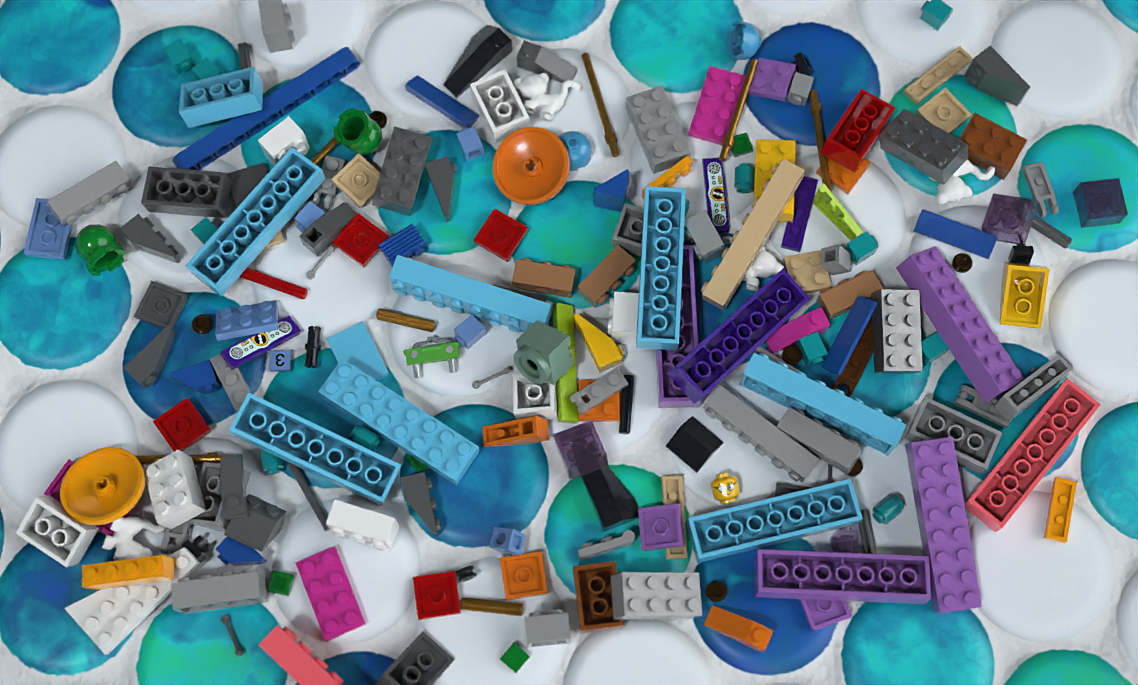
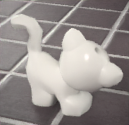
(535, 87)
(955, 187)
(763, 267)
(122, 539)

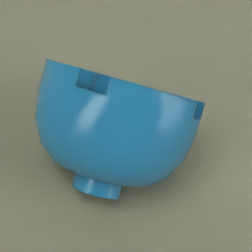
(743, 40)
(578, 149)

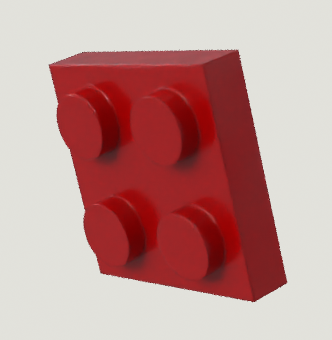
(500, 235)
(360, 240)
(182, 425)
(436, 595)

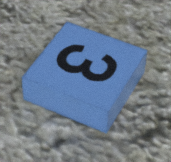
(280, 361)

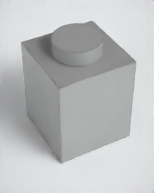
(800, 89)
(835, 260)

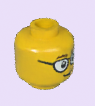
(725, 488)

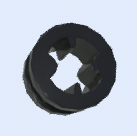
(466, 573)

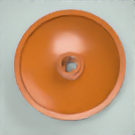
(518, 156)

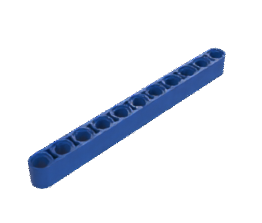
(273, 108)

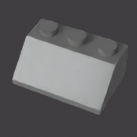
(211, 491)

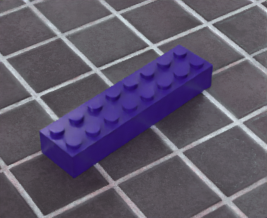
(738, 336)

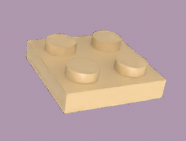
(944, 112)
(357, 180)
(807, 271)

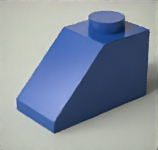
(198, 377)
(238, 553)

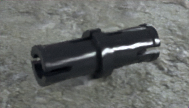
(312, 347)

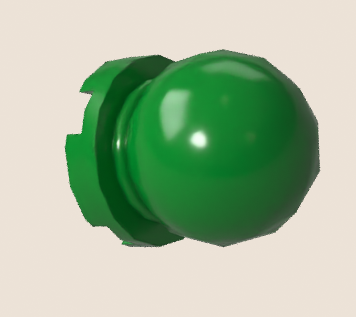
(358, 132)
(99, 249)

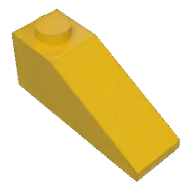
(600, 346)

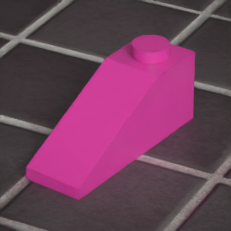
(798, 328)

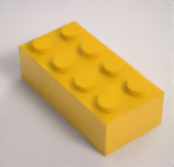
(766, 157)

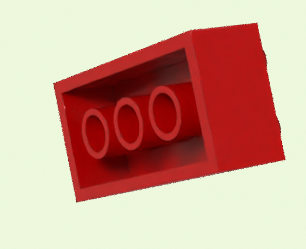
(857, 130)

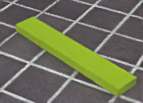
(567, 384)

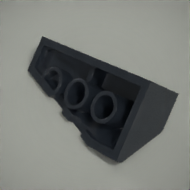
(479, 57)
(610, 499)

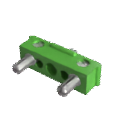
(432, 354)

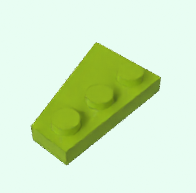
(835, 212)

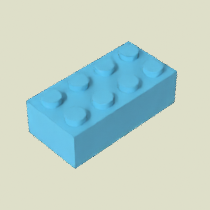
(221, 97)

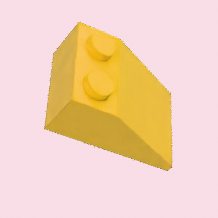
(1023, 294)

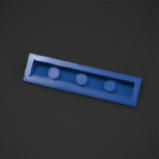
(441, 102)
(955, 234)
(849, 335)

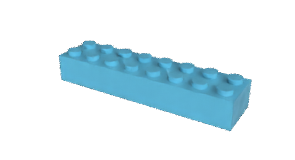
(256, 221)
(661, 268)
(467, 295)
(822, 403)
(399, 421)
(314, 449)
(774, 520)

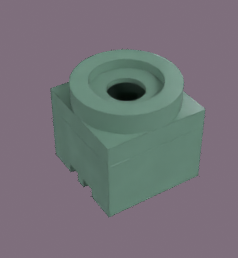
(543, 354)

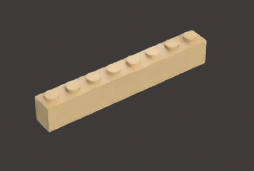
(752, 234)

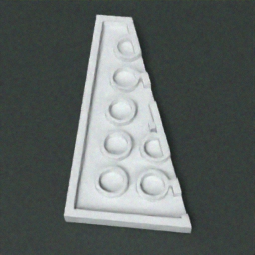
(115, 612)

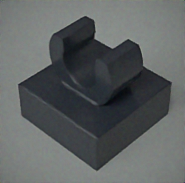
(803, 64)
(1021, 254)
(194, 548)

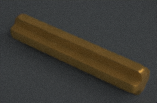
(405, 320)
(491, 606)

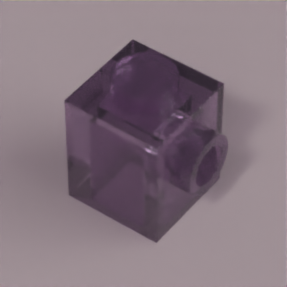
(845, 541)

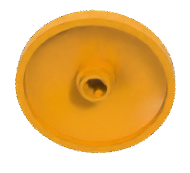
(102, 486)

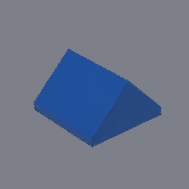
(612, 193)

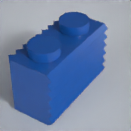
(404, 243)

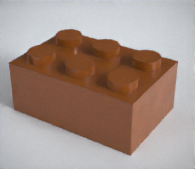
(991, 145)
(595, 597)

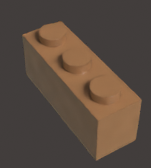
(606, 277)
(543, 278)
(842, 297)

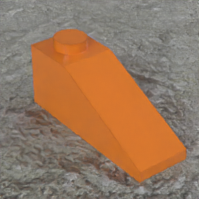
(516, 432)
(739, 628)

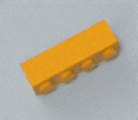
(128, 572)

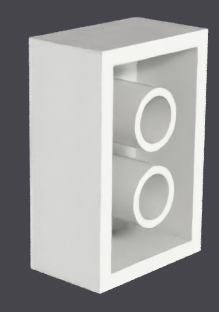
(499, 105)
(174, 489)
(362, 525)
(55, 531)

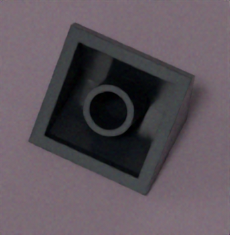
(694, 444)

